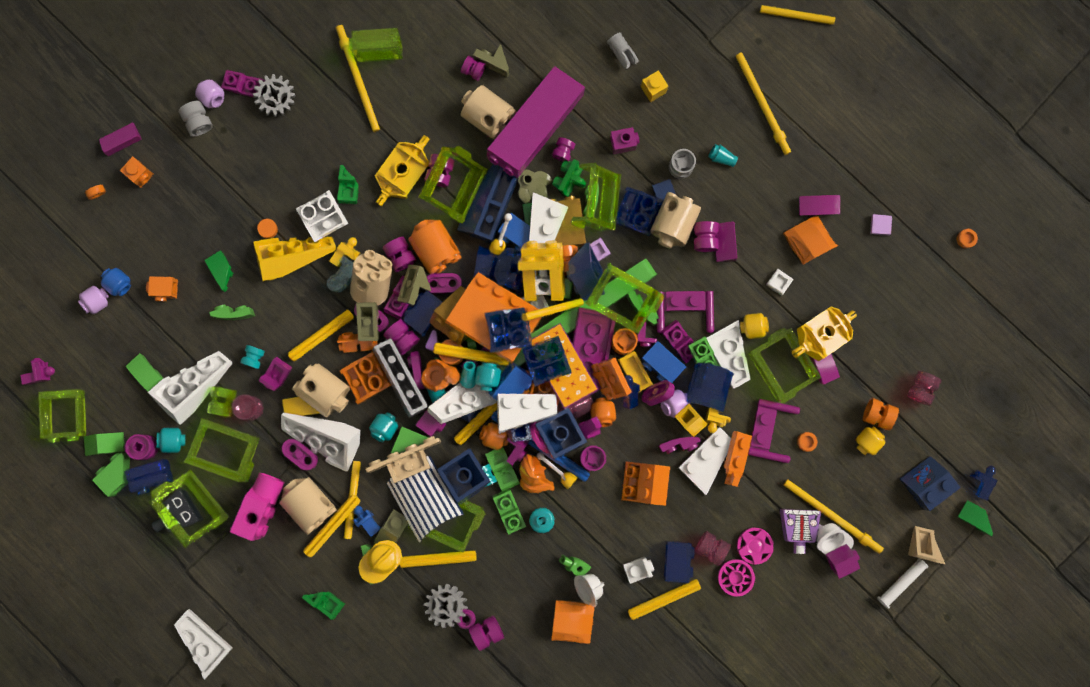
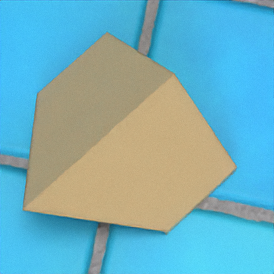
(924, 545)

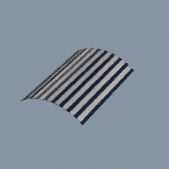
(425, 500)

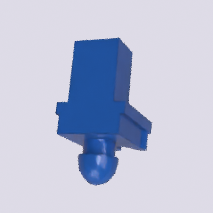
(366, 520)

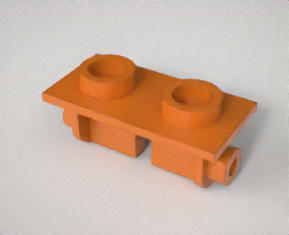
(350, 341)

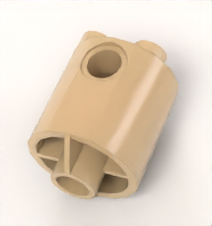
(486, 111)
(675, 220)
(370, 278)
(322, 390)
(306, 504)

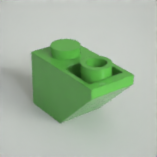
(113, 477)

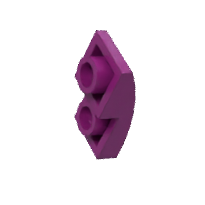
(240, 83)
(820, 205)
(393, 306)
(678, 340)
(826, 369)
(685, 443)

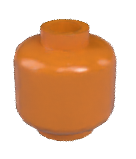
(604, 411)
(491, 438)

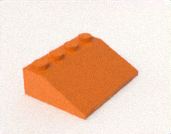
(484, 297)

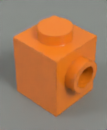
(136, 172)
(162, 288)

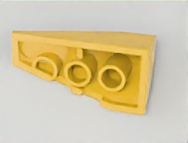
(283, 257)

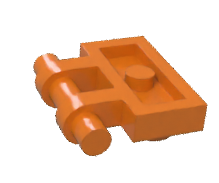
(611, 379)

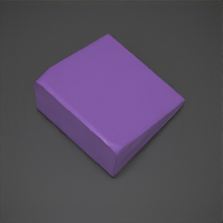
(432, 340)

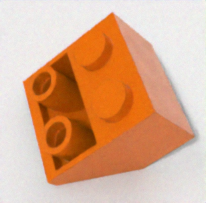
(645, 483)

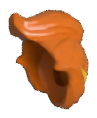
(439, 375)
(533, 475)

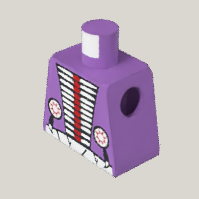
(800, 527)

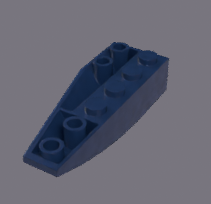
(489, 205)

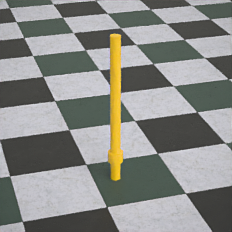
(344, 44)
(779, 135)
(864, 538)

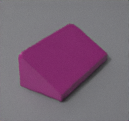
(120, 139)
(727, 242)

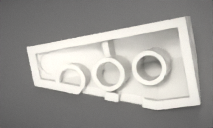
(187, 390)
(330, 438)

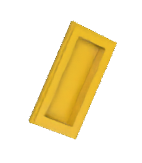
(632, 366)

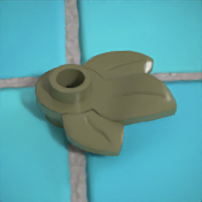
(536, 185)

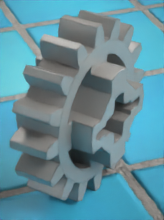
(281, 92)
(438, 611)

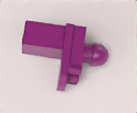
(40, 373)
(590, 428)

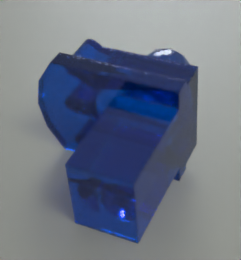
(631, 400)
(987, 483)

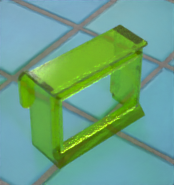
(468, 189)
(609, 199)
(650, 305)
(767, 375)
(246, 465)
(200, 493)
(452, 542)

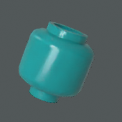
(487, 376)
(383, 427)
(170, 440)
(547, 517)

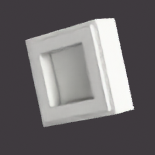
(779, 282)

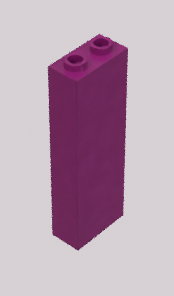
(535, 122)

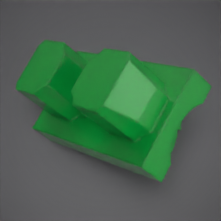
(571, 178)

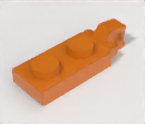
(737, 457)

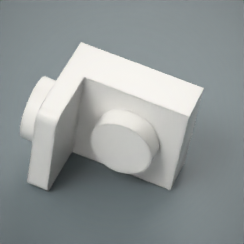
(638, 569)

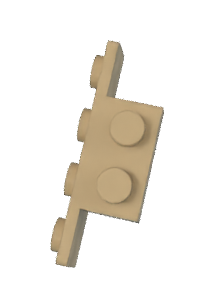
(407, 463)

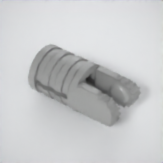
(622, 50)

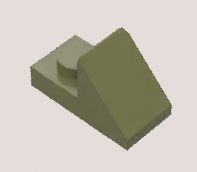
(496, 63)
(413, 281)
(367, 321)
(392, 528)

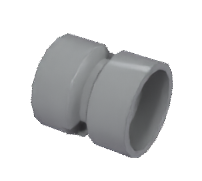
(194, 115)
(682, 163)

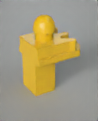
(345, 249)
(715, 420)

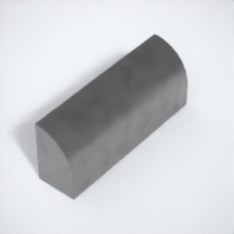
(400, 378)

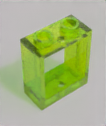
(376, 44)
(45, 414)

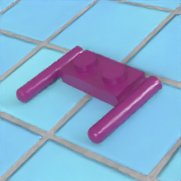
(687, 302)
(764, 427)

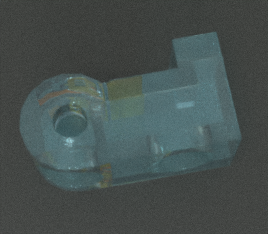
(342, 278)

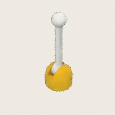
(498, 245)
(567, 479)

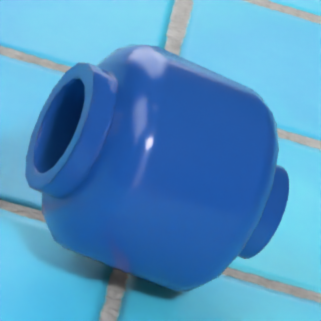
(115, 282)

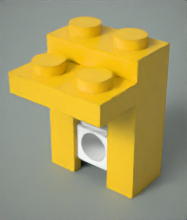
(542, 257)

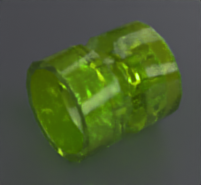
(218, 408)

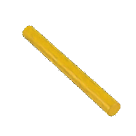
(797, 15)
(552, 309)
(353, 491)

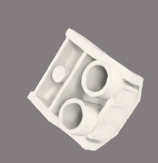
(322, 217)

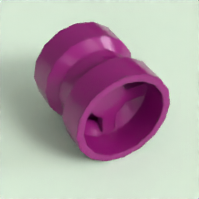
(473, 68)
(563, 150)

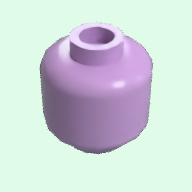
(210, 93)
(93, 299)
(675, 404)

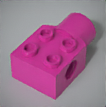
(258, 501)

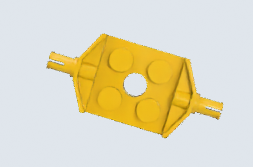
(396, 184)
(814, 339)

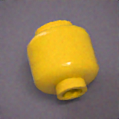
(755, 325)
(870, 441)

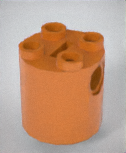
(434, 246)

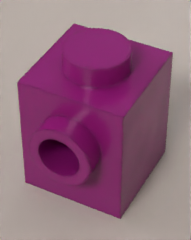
(624, 140)
(430, 424)
(843, 561)

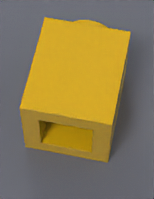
(654, 86)
(691, 420)

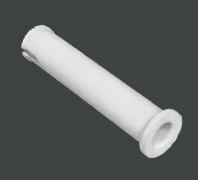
(902, 583)

